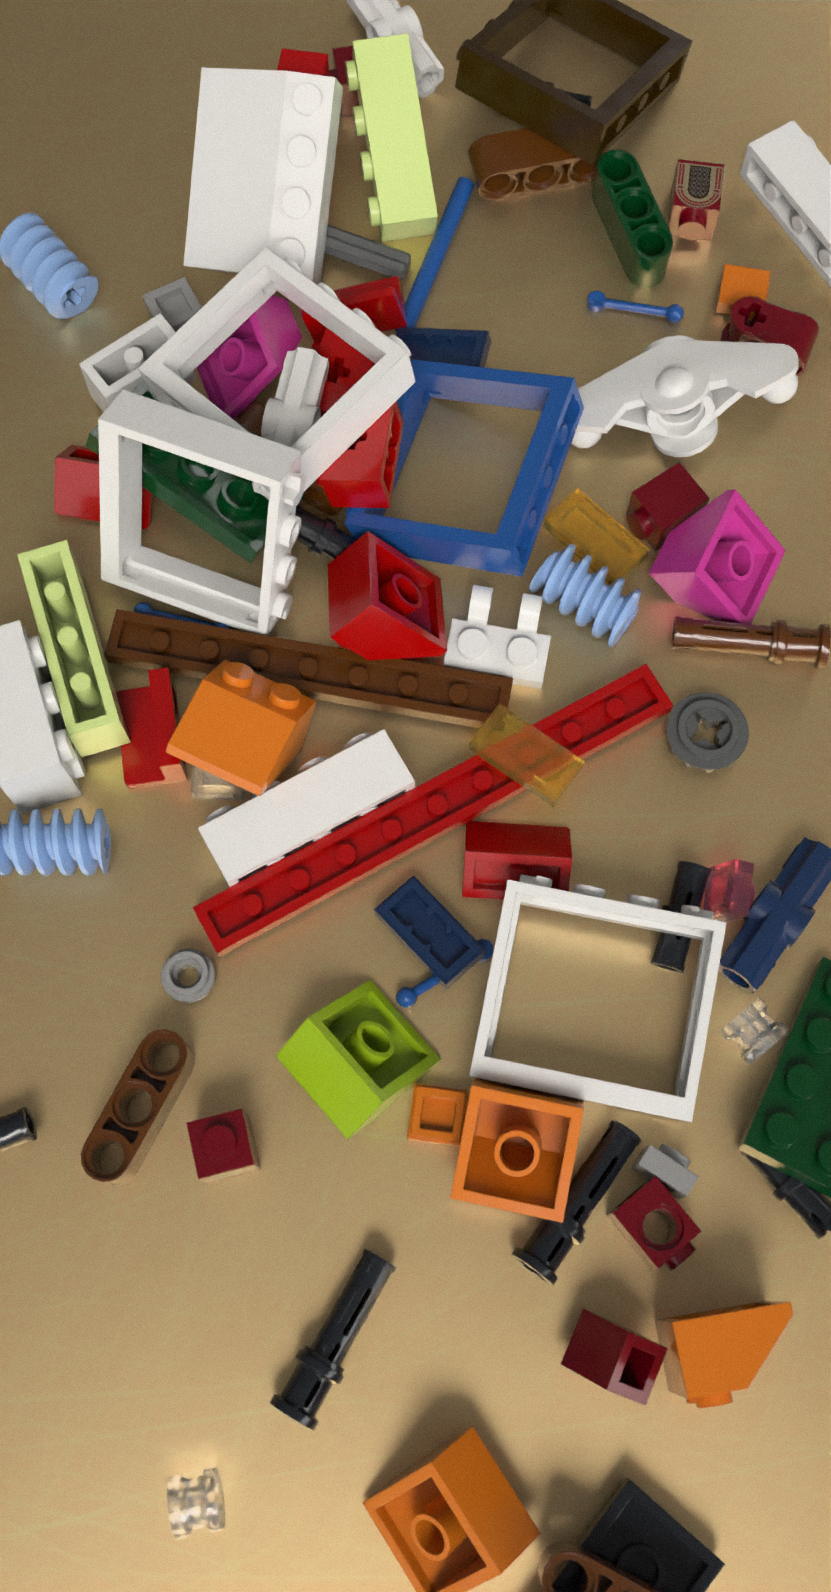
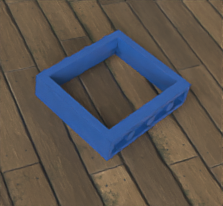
(512, 544)

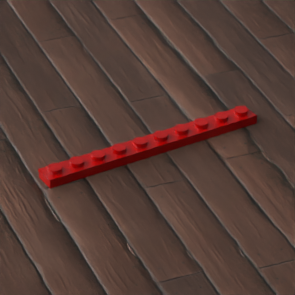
(418, 817)

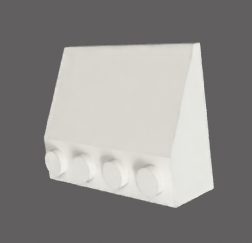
(262, 168)

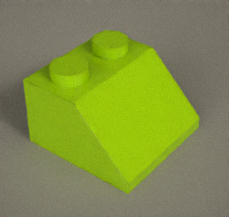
(357, 1057)

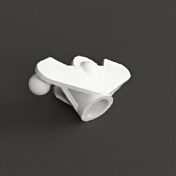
(682, 389)

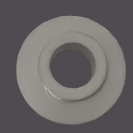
(177, 964)

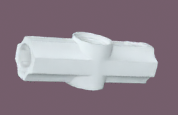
(388, 19)
(296, 400)

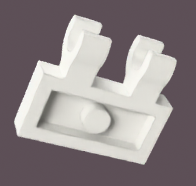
(497, 649)

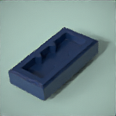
(447, 345)
(429, 932)

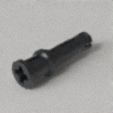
(554, 1239)
(321, 1362)

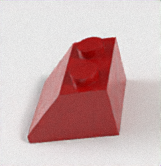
(384, 603)

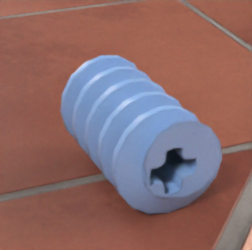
(47, 267)
(587, 593)
(54, 844)

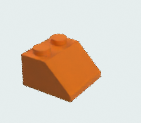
(242, 727)
(517, 1149)
(719, 1349)
(452, 1518)

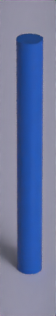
(437, 250)

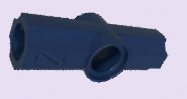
(778, 916)

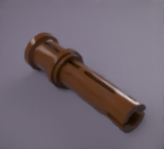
(774, 642)

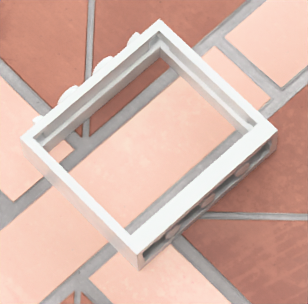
(233, 305)
(128, 564)
(635, 912)

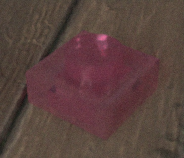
(730, 890)

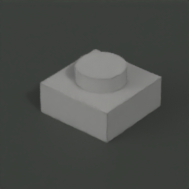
(174, 302)
(668, 1167)

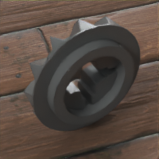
(711, 711)

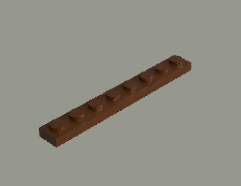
(312, 668)

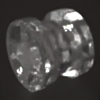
(754, 1031)
(195, 1503)

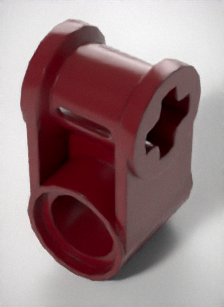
(772, 325)

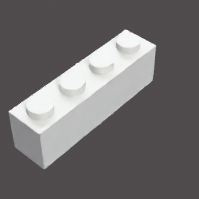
(795, 188)
(306, 806)

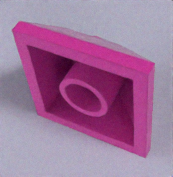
(250, 357)
(719, 560)

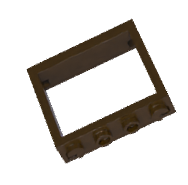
(552, 112)

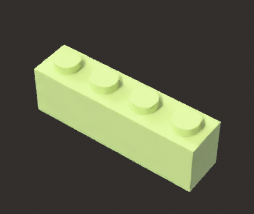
(393, 137)
(73, 649)

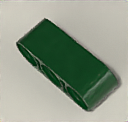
(632, 218)

